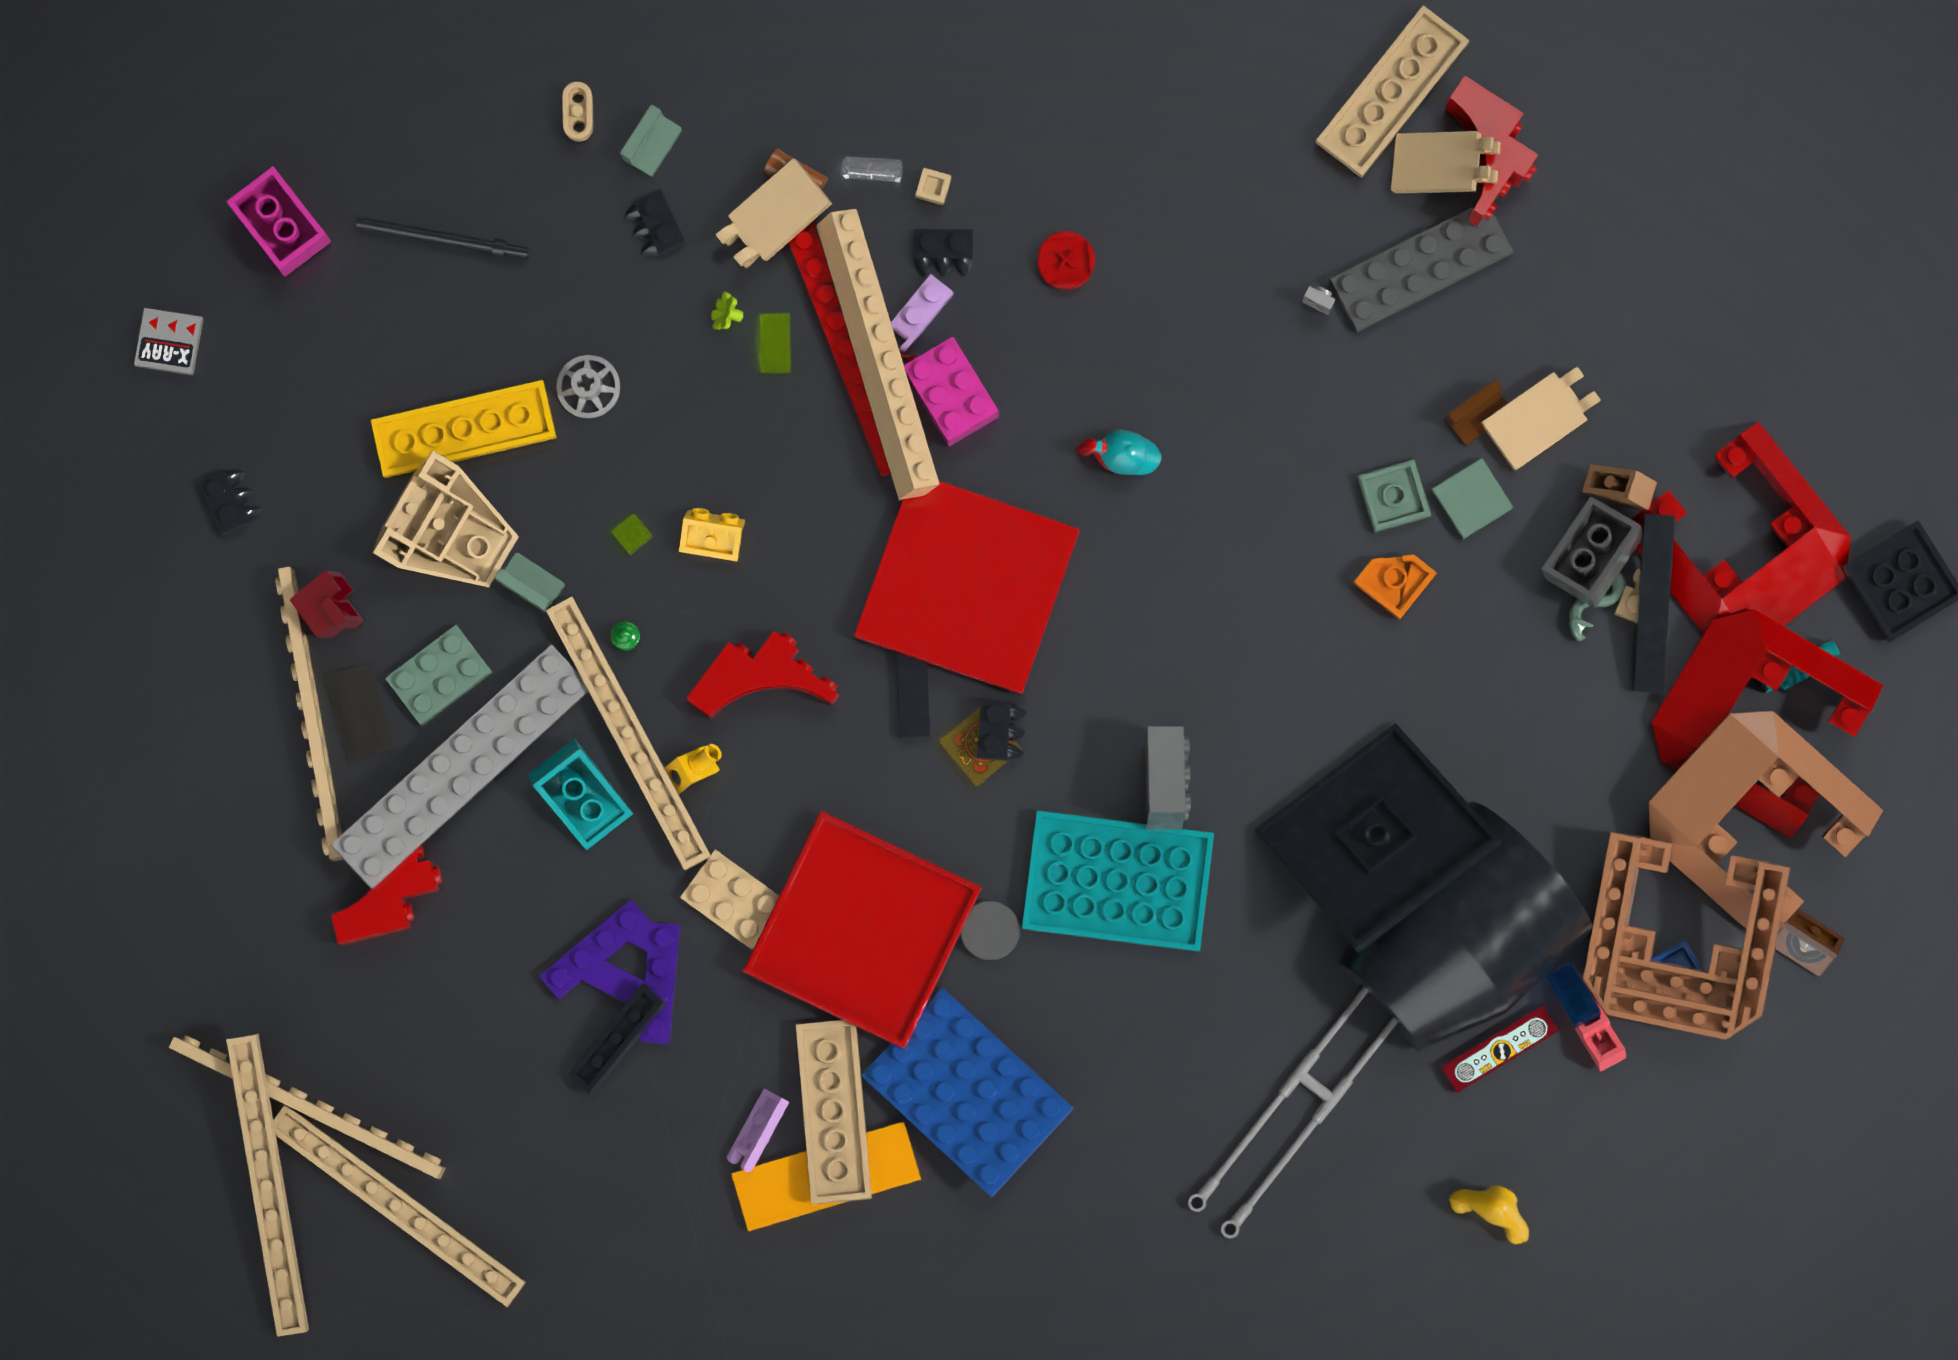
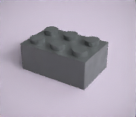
(1592, 552)
(1166, 777)

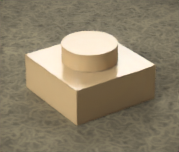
(933, 186)

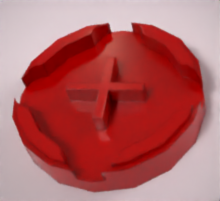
(1066, 260)

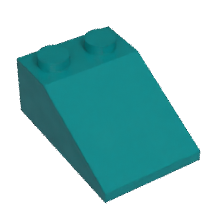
(579, 794)

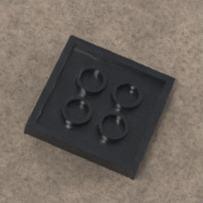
(1903, 581)

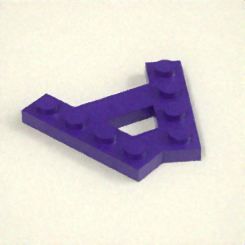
(589, 964)

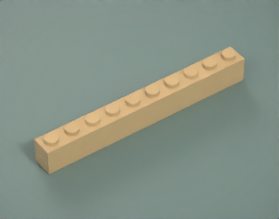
(877, 354)

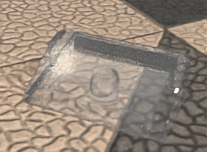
(872, 169)

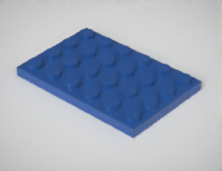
(968, 1093)

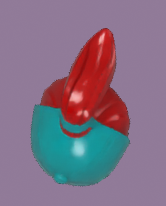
(1123, 452)

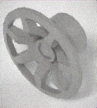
(587, 386)

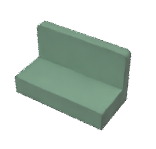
(650, 141)
(530, 582)

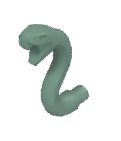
(1576, 622)

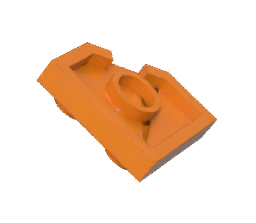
(1395, 582)

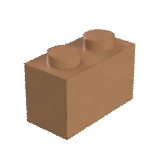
(1619, 487)

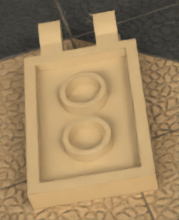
(1441, 162)
(775, 214)
(1538, 418)

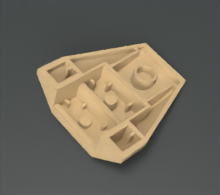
(445, 527)

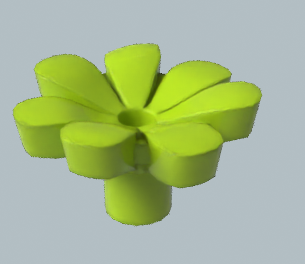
(725, 312)

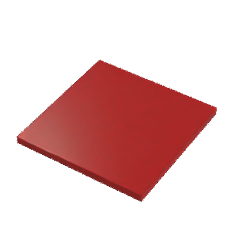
(968, 585)
(862, 929)

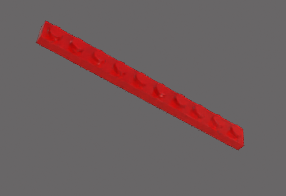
(821, 288)

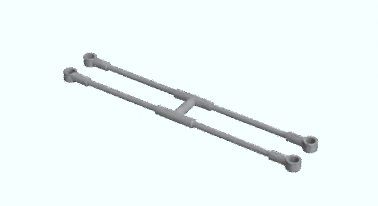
(1329, 1098)

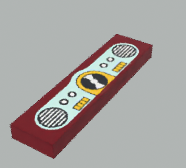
(1499, 1049)

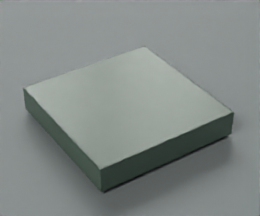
(1394, 496)
(1472, 498)

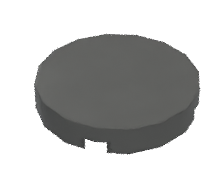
(990, 931)

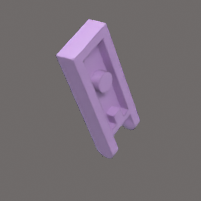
(920, 311)
(757, 1130)

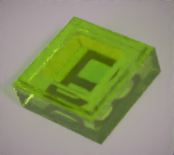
(632, 534)

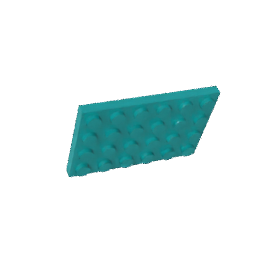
(1117, 881)

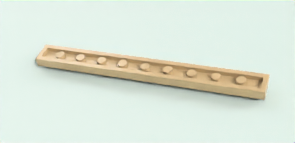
(308, 702)
(628, 733)
(320, 1111)
(267, 1185)
(397, 1206)

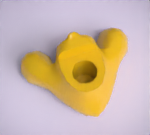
(1495, 1206)

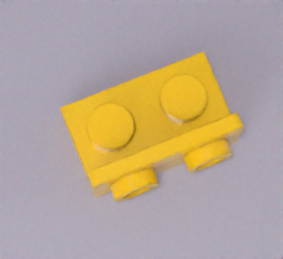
(711, 534)

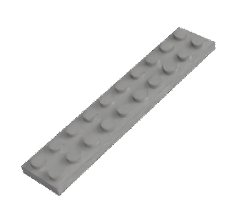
(461, 767)

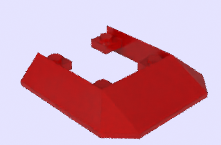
(1790, 581)
(1716, 675)

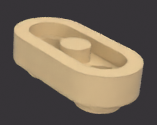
(577, 112)

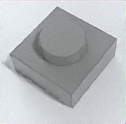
(1319, 299)

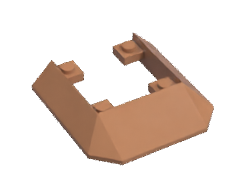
(1720, 774)
(1671, 994)

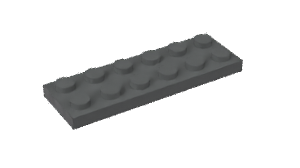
(1419, 268)

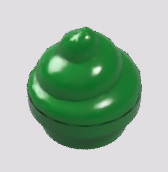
(625, 636)

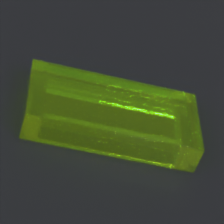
(775, 343)

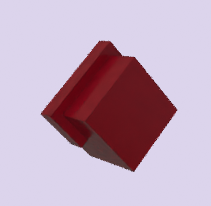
(325, 605)

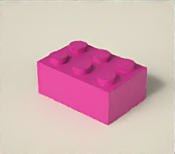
(278, 221)
(951, 391)

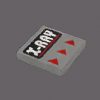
(168, 341)

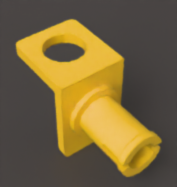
(694, 766)

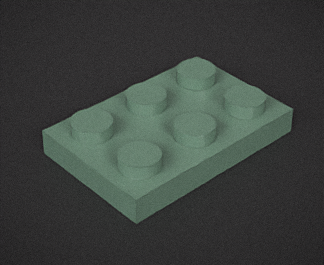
(438, 675)

